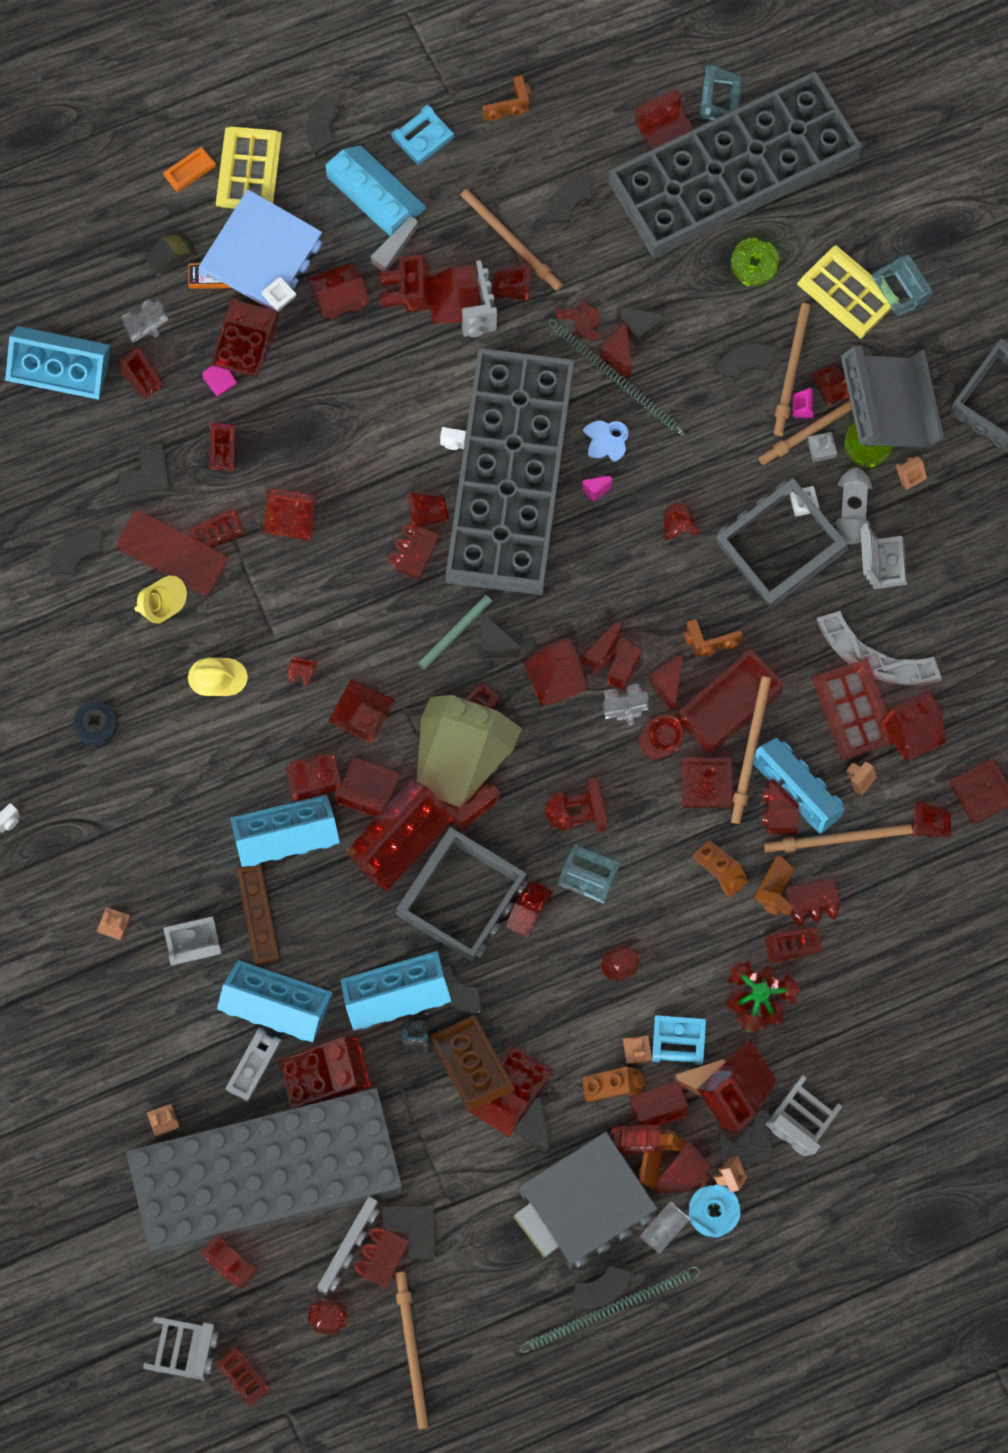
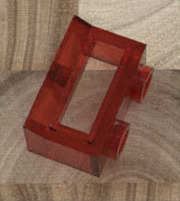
(228, 1263)

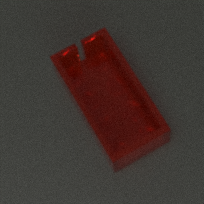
(728, 702)
(399, 835)

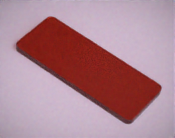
(171, 552)

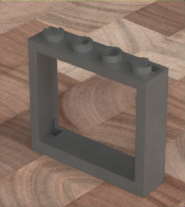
(965, 414)
(805, 573)
(450, 839)

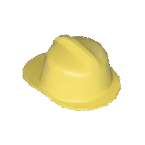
(162, 599)
(217, 677)

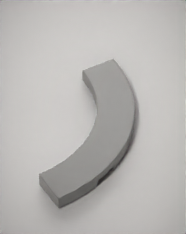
(884, 668)

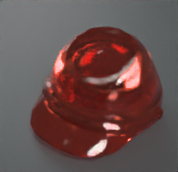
(661, 737)

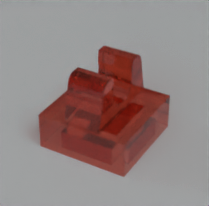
(303, 668)

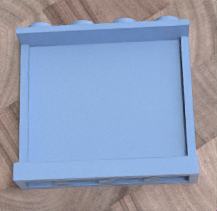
(259, 247)

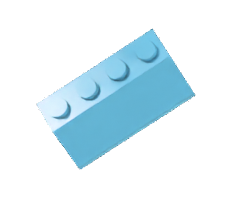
(373, 188)
(57, 362)
(793, 775)
(284, 830)
(395, 990)
(274, 1001)

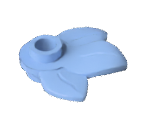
(604, 442)

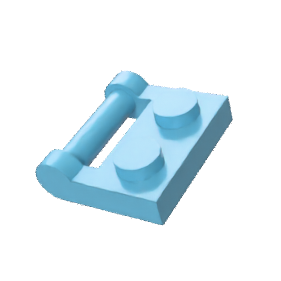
(427, 140)
(678, 1031)

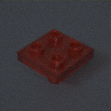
(289, 514)
(706, 782)

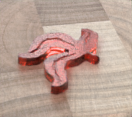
(584, 328)

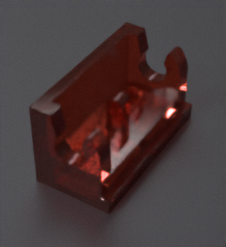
(659, 1105)

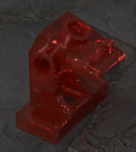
(590, 804)

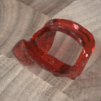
(678, 519)

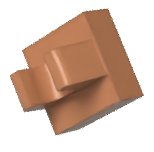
(911, 472)
(861, 777)
(113, 924)
(637, 1050)
(163, 1121)
(731, 1174)

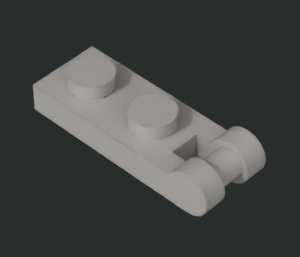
(253, 1065)

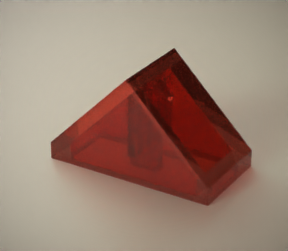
(513, 282)
(616, 351)
(139, 373)
(831, 384)
(222, 446)
(426, 509)
(666, 681)
(930, 821)

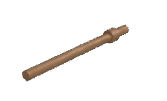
(542, 270)
(783, 410)
(782, 447)
(741, 797)
(789, 844)
(404, 1299)

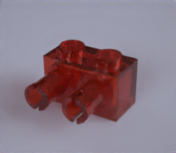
(414, 284)
(313, 777)

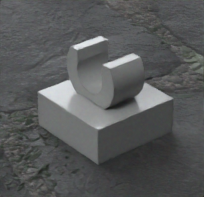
(822, 447)

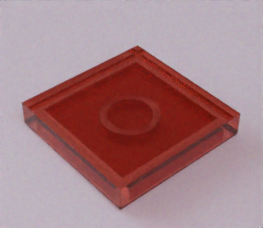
(981, 791)

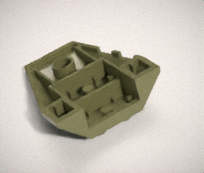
(461, 747)

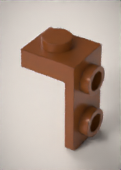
(510, 107)
(706, 648)
(722, 866)
(772, 886)
(613, 1083)
(651, 1161)

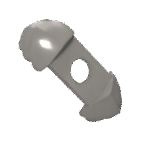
(854, 484)

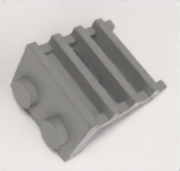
(480, 318)
(883, 559)
(192, 940)
(793, 1132)
(199, 1360)

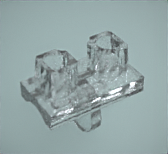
(146, 321)
(625, 707)
(664, 1227)

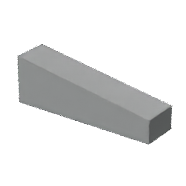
(390, 250)

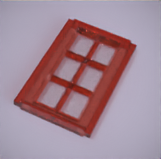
(853, 709)

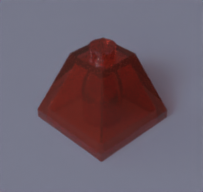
(452, 292)
(556, 672)
(361, 711)
(684, 1173)

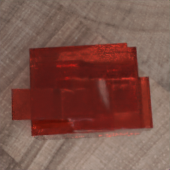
(623, 665)

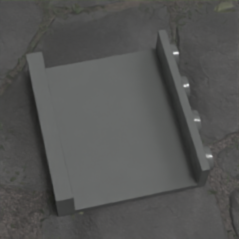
(892, 399)
(589, 1200)

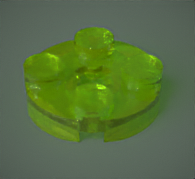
(749, 273)
(864, 455)

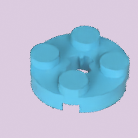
(700, 1216)

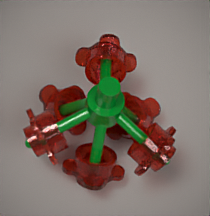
(763, 985)

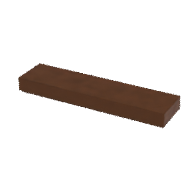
(257, 915)

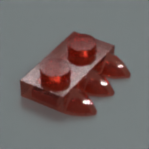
(415, 551)
(813, 899)
(383, 1258)

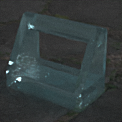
(716, 74)
(910, 279)
(587, 882)

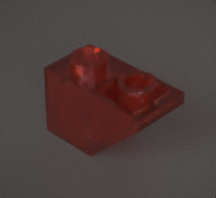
(781, 811)
(528, 909)

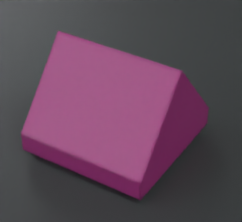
(803, 404)

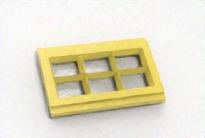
(248, 163)
(846, 291)

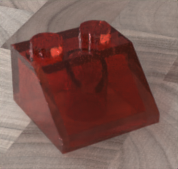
(338, 291)
(915, 725)

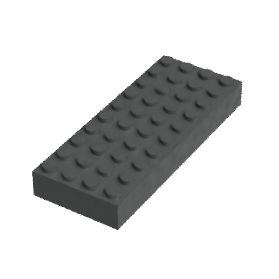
(734, 164)
(510, 472)
(263, 1172)

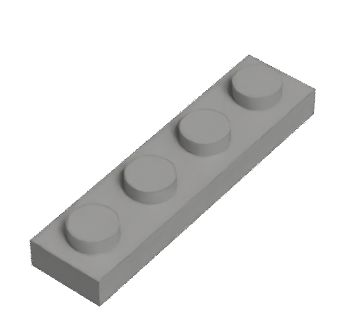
(354, 1237)

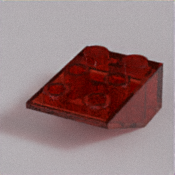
(245, 338)
(325, 1072)
(528, 1081)
(738, 1088)

